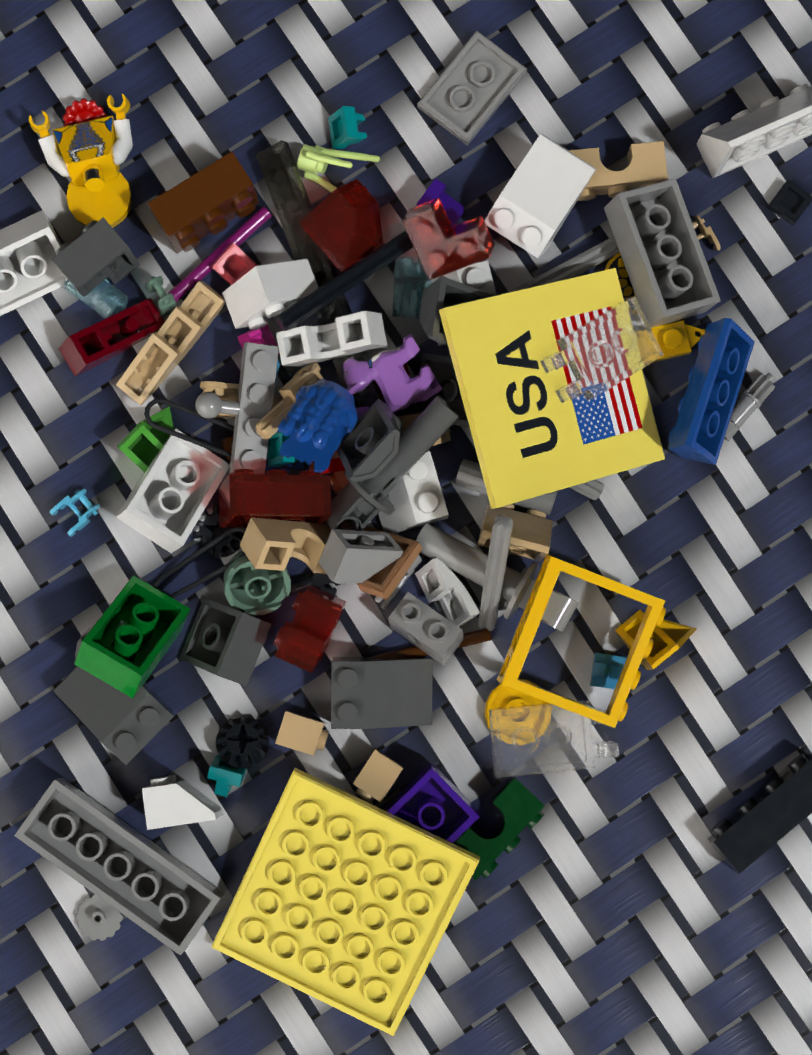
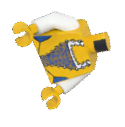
(89, 149)

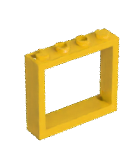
(530, 622)

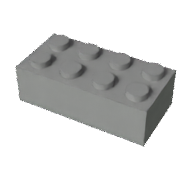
(661, 253)

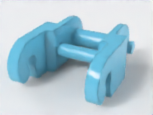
(83, 518)

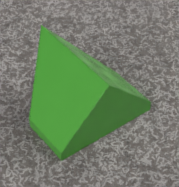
(145, 441)

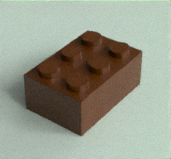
(204, 203)

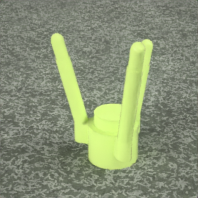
(316, 159)

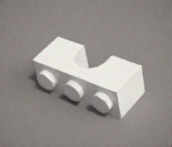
(320, 343)

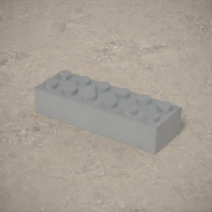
(119, 865)

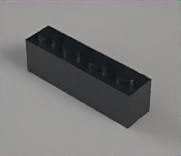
(766, 818)

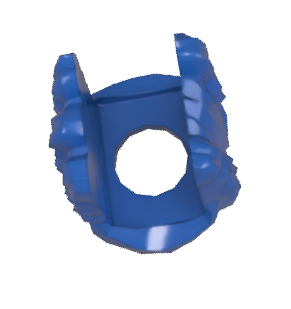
(318, 423)

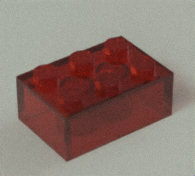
(274, 497)

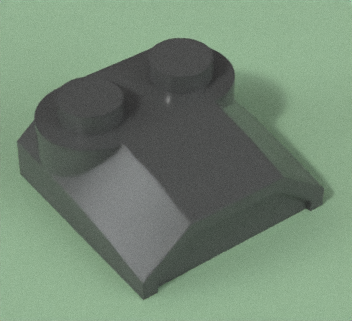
(371, 443)

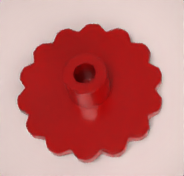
(82, 111)

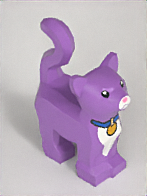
(394, 382)

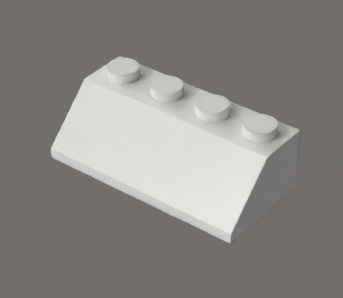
(27, 261)

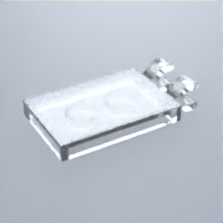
(605, 351)
(544, 740)

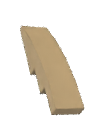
(171, 343)

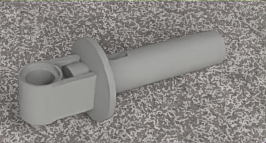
(472, 565)

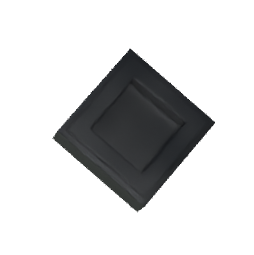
(790, 202)

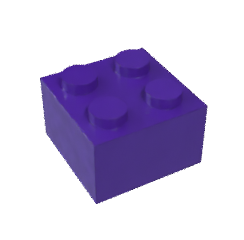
(434, 805)

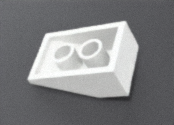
(539, 196)
(173, 492)

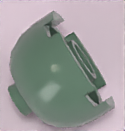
(255, 589)

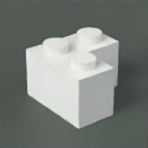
(268, 292)

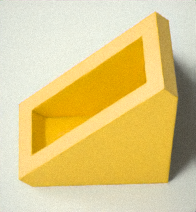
(666, 638)

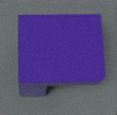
(452, 208)

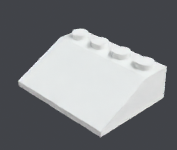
(757, 133)

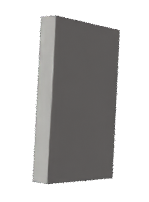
(472, 88)

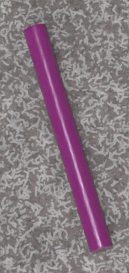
(204, 268)

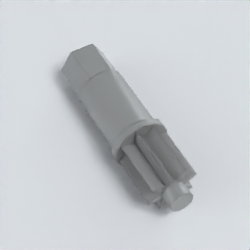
(749, 401)

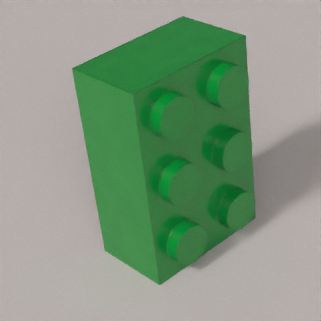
(132, 636)

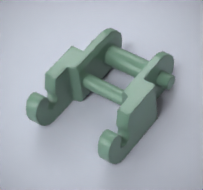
(166, 302)

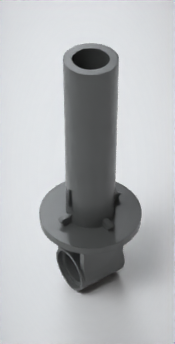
(364, 499)

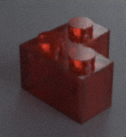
(443, 246)
(308, 635)

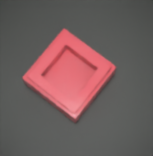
(233, 264)

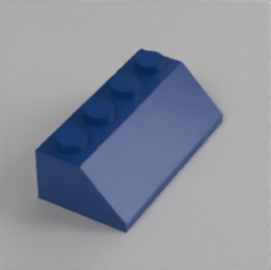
(711, 392)

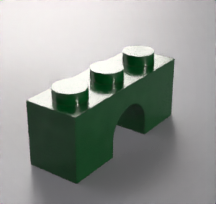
(519, 810)

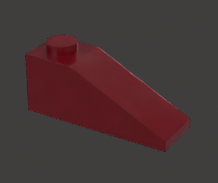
(111, 336)

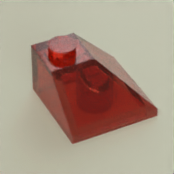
(346, 225)

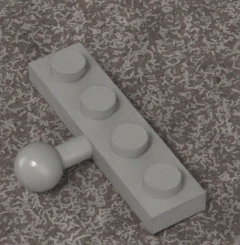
(253, 403)

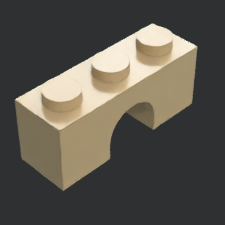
(644, 168)
(273, 542)

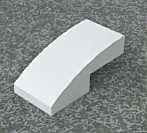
(443, 585)

